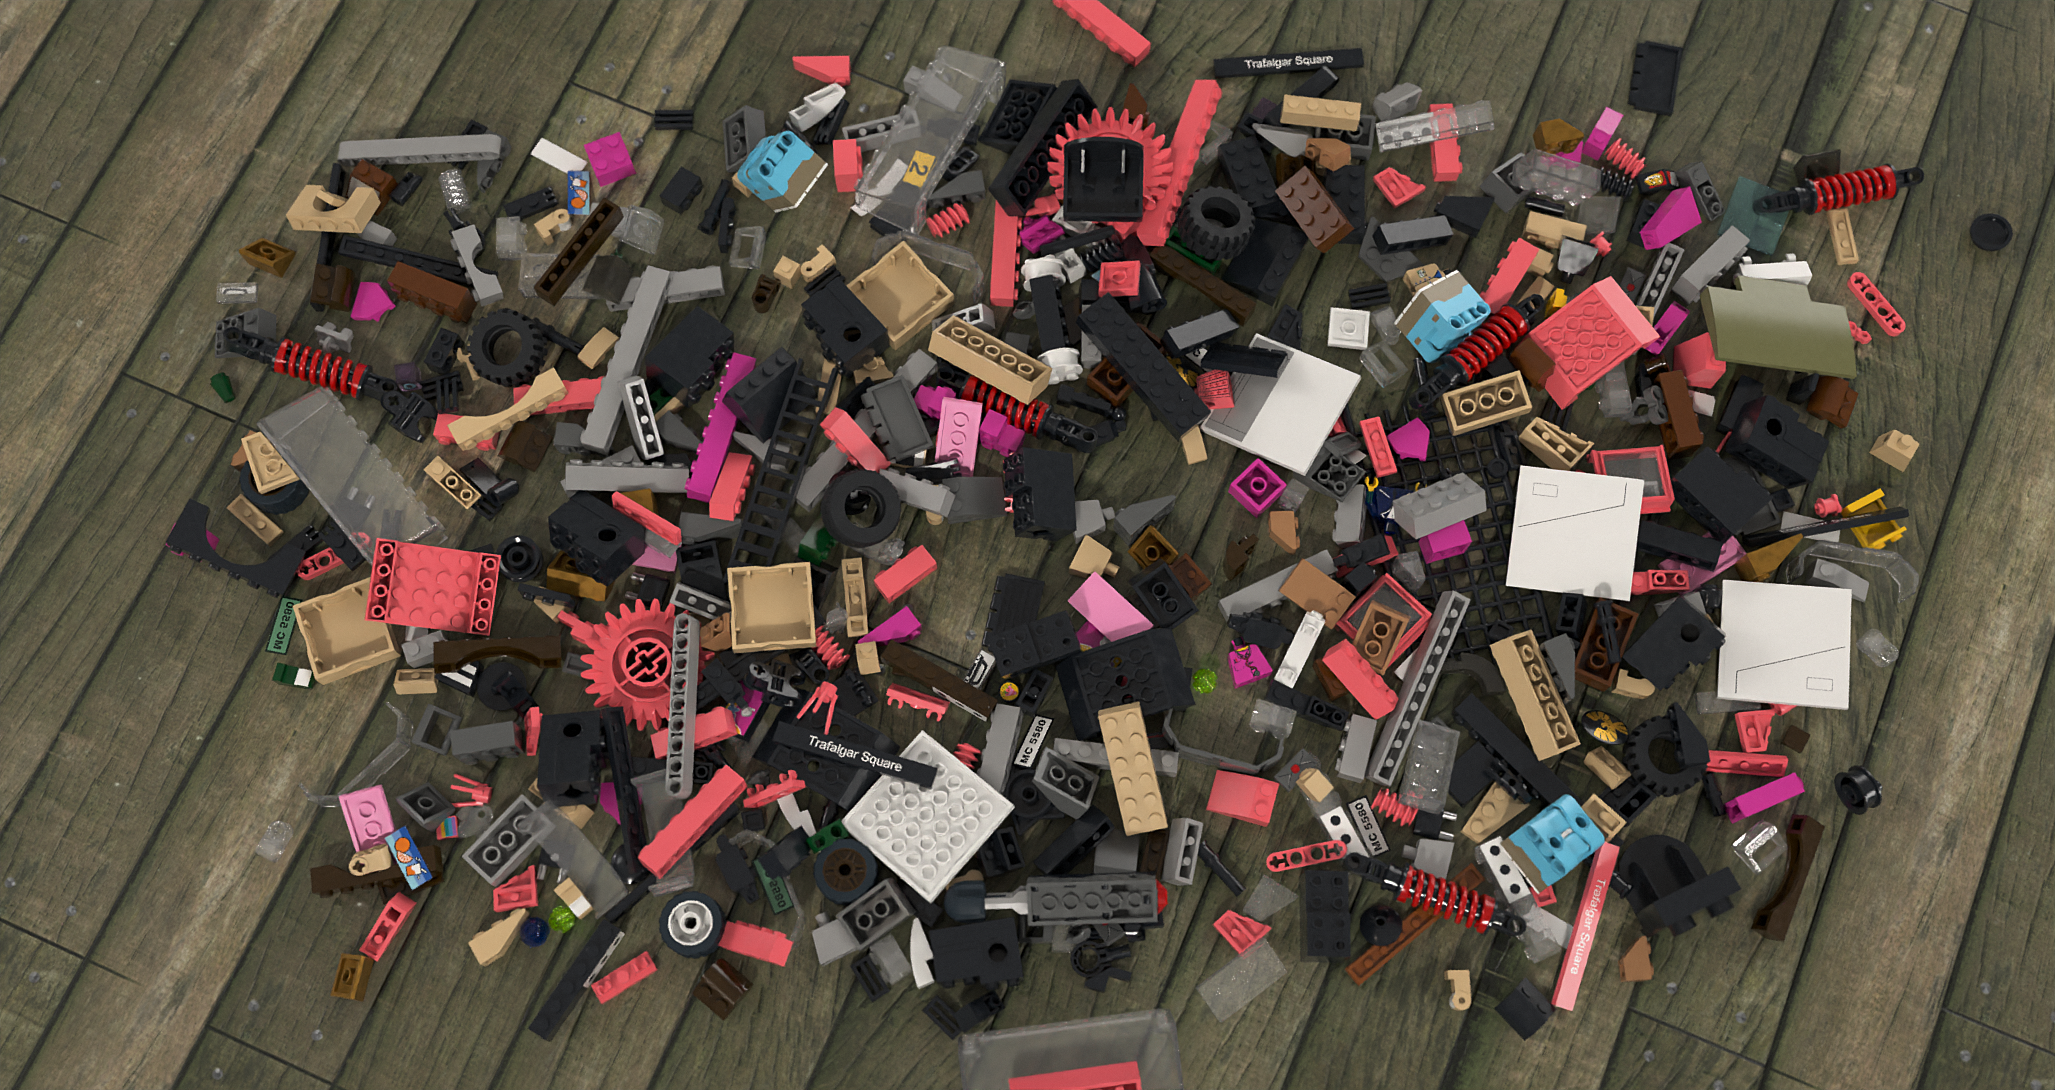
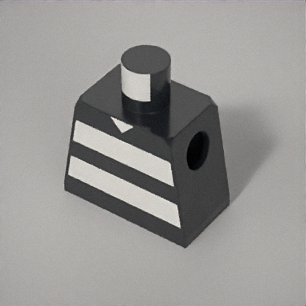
(464, 680)

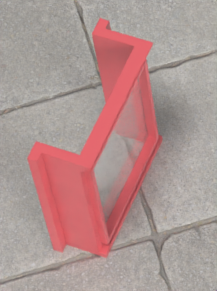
(1643, 464)
(1393, 595)

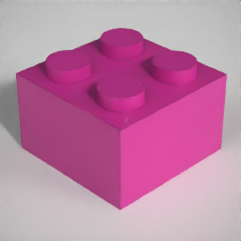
(610, 159)
(1257, 488)
(1445, 542)

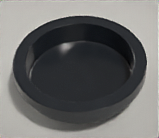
(1991, 232)

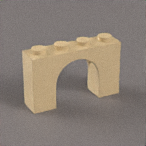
(350, 218)

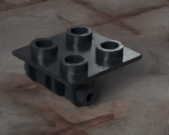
(853, 692)

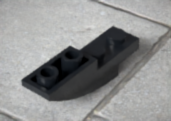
(1307, 706)
(701, 770)

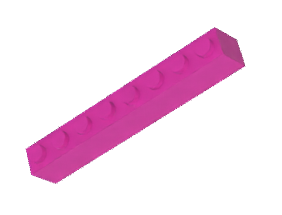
(718, 433)

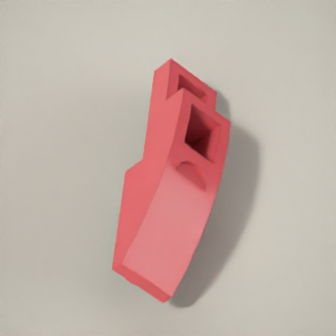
(1659, 582)
(580, 630)

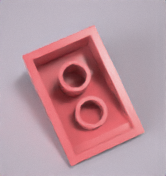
(1243, 797)

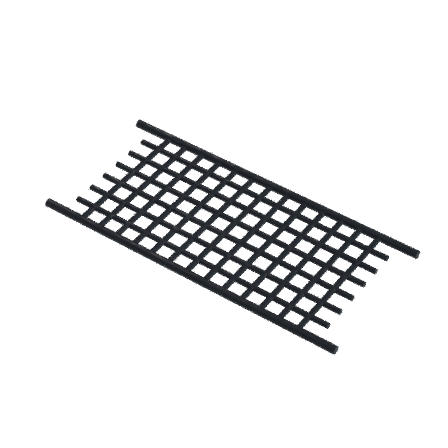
(1505, 482)

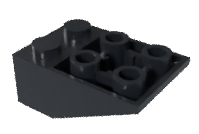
(702, 568)

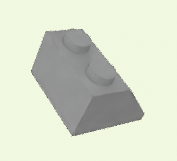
(1397, 102)

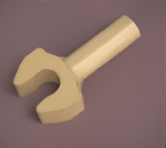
(464, 358)

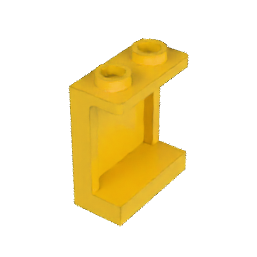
(1874, 534)

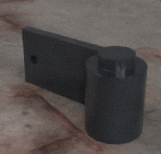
(488, 483)

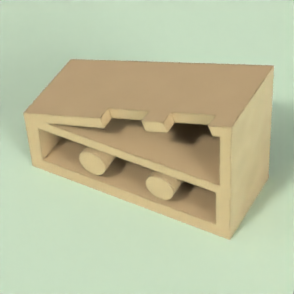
(1554, 446)

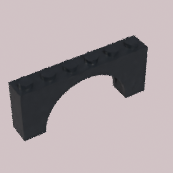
(191, 538)

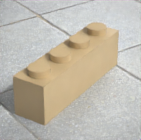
(1320, 112)

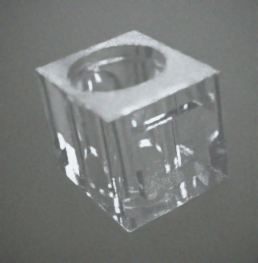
(1293, 496)

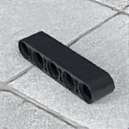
(1314, 87)

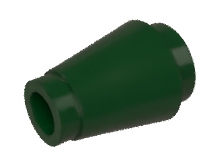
(223, 387)

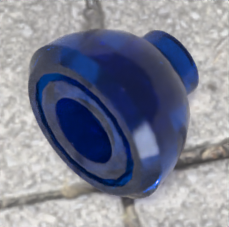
(534, 931)

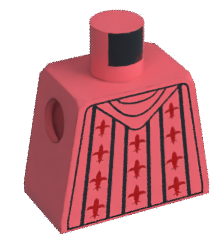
(1215, 389)

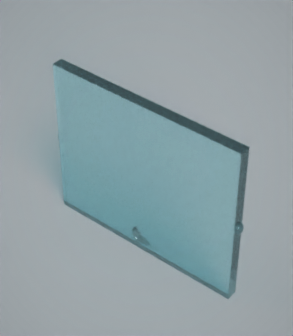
(1761, 230)

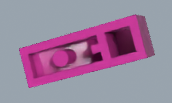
(1602, 133)
(898, 628)

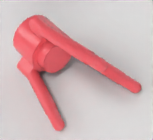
(824, 693)
(481, 793)

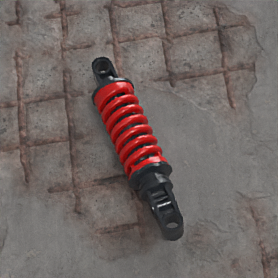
(1840, 190)
(1478, 349)
(309, 366)
(1034, 419)
(1436, 895)

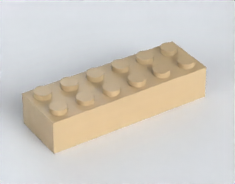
(990, 359)
(1535, 695)
(1132, 768)

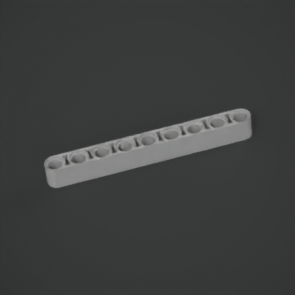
(420, 150)
(688, 713)

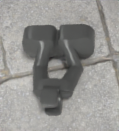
(1657, 412)

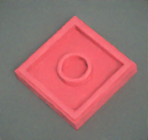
(1119, 278)

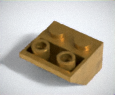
(1557, 137)

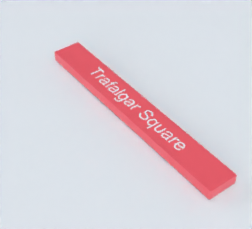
(1585, 926)

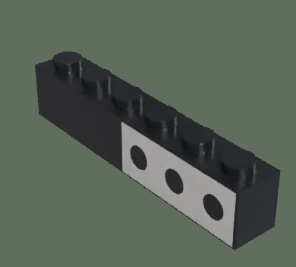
(576, 980)

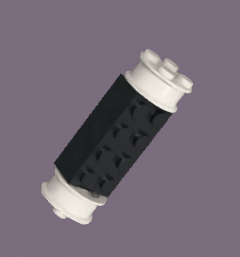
(1043, 281)

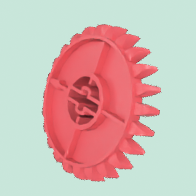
(1153, 169)
(612, 656)

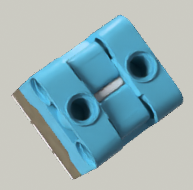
(781, 171)
(1442, 316)
(1553, 843)

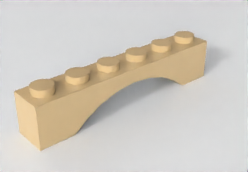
(472, 430)

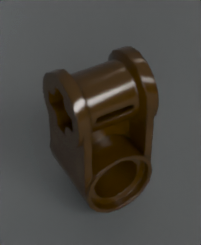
(765, 290)
(1657, 365)

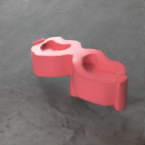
(1862, 336)

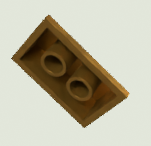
(566, 578)

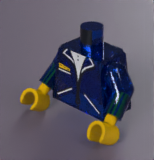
(1380, 503)

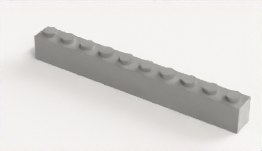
(626, 359)
(816, 478)
(1416, 688)

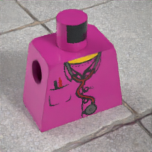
(1247, 663)

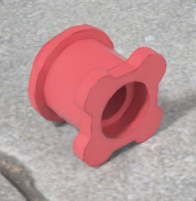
(1604, 246)
(1828, 506)

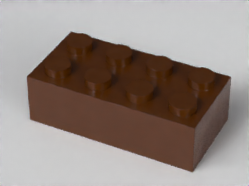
(1314, 209)
(432, 293)
(1109, 383)
(1681, 432)
(1591, 656)

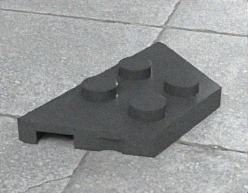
(1386, 266)

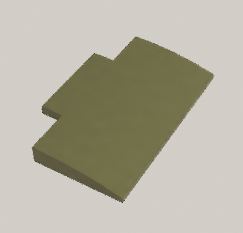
(1778, 328)

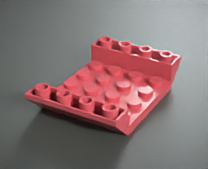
(1590, 338)
(432, 587)

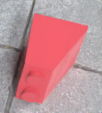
(1698, 362)

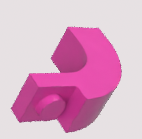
(1667, 326)

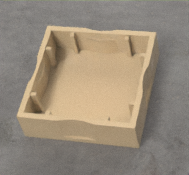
(902, 294)
(771, 607)
(339, 636)

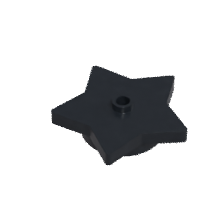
(1028, 811)

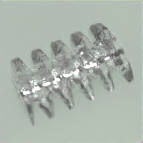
(454, 190)

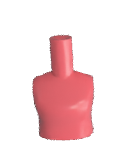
(1044, 206)

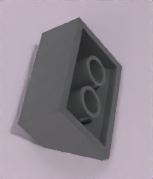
(741, 135)

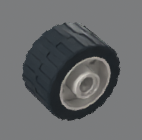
(676, 922)

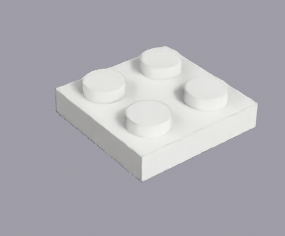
(1348, 328)

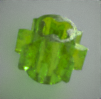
(1204, 681)
(561, 919)

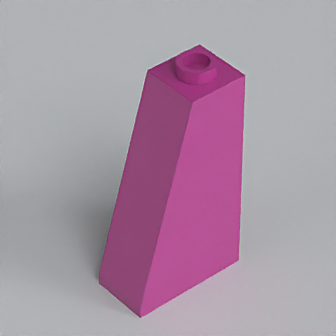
(1671, 219)
(1764, 797)

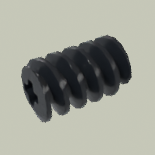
(1616, 185)
(1105, 253)

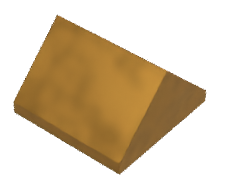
(268, 256)
(644, 498)
(1151, 547)
(352, 977)

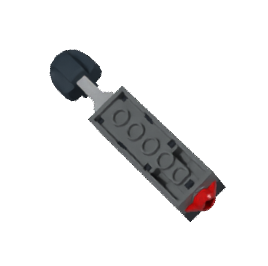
(1065, 899)

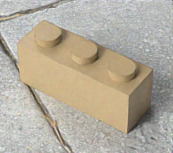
(1548, 230)

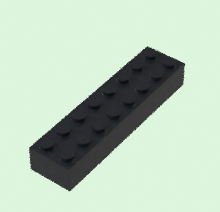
(1027, 167)
(1143, 366)

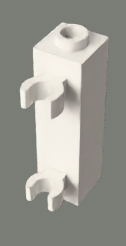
(1787, 271)
(1300, 648)

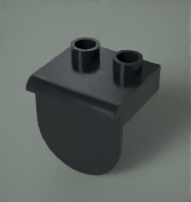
(1103, 180)
(1672, 885)

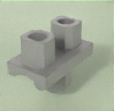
(333, 340)

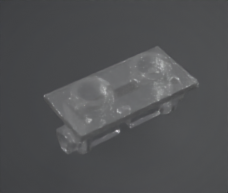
(836, 619)

